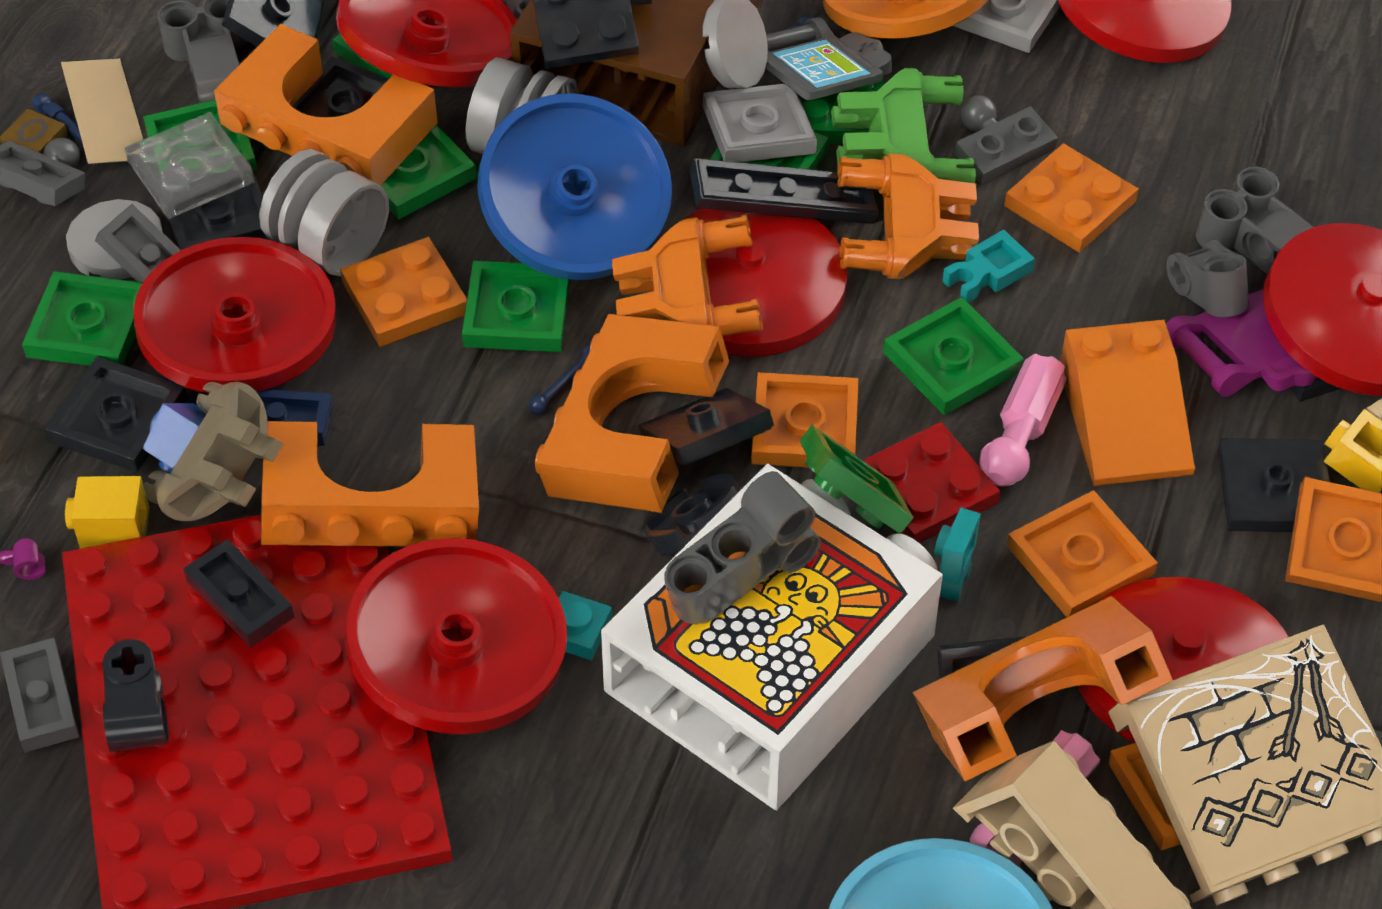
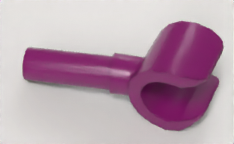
(25, 558)

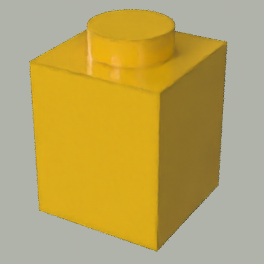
(107, 510)

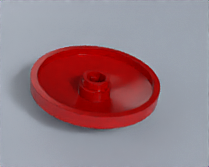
(1151, 28)
(428, 39)
(788, 270)
(1328, 304)
(235, 314)
(1193, 626)
(455, 636)

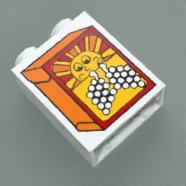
(786, 663)

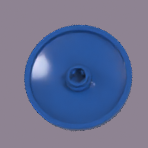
(573, 185)

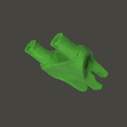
(898, 122)

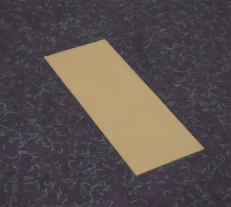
(102, 108)

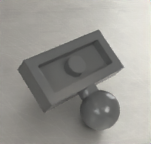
(1003, 143)
(44, 176)

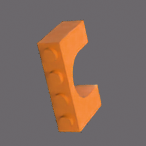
(368, 141)
(627, 360)
(311, 509)
(1091, 647)

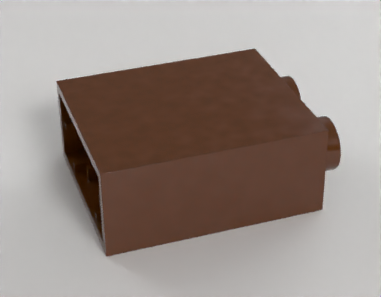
(659, 84)

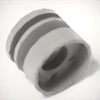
(501, 90)
(324, 210)

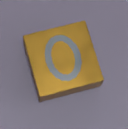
(34, 131)

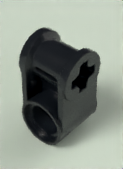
(133, 698)

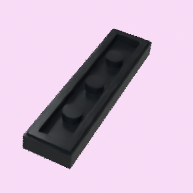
(779, 192)

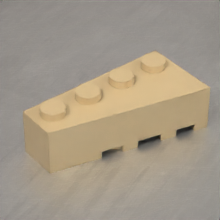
(1067, 834)

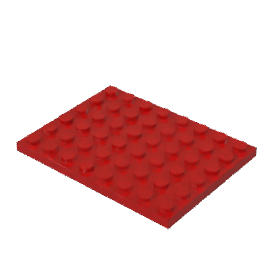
(274, 750)

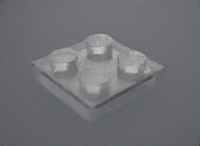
(189, 165)

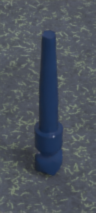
(43, 104)

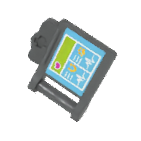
(821, 64)

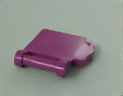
(1246, 341)

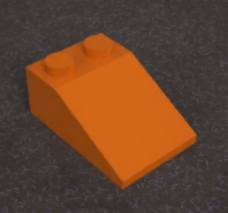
(1127, 402)

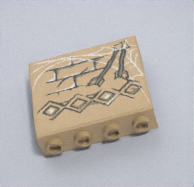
(1261, 762)

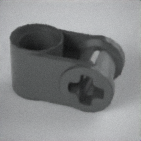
(1211, 279)

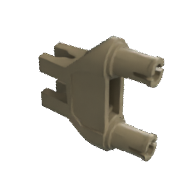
(217, 455)

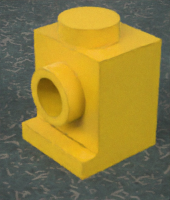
(1358, 451)

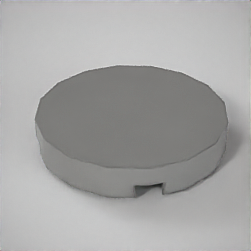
(736, 43)
(81, 236)

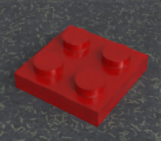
(934, 480)

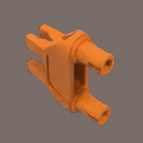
(917, 216)
(679, 277)

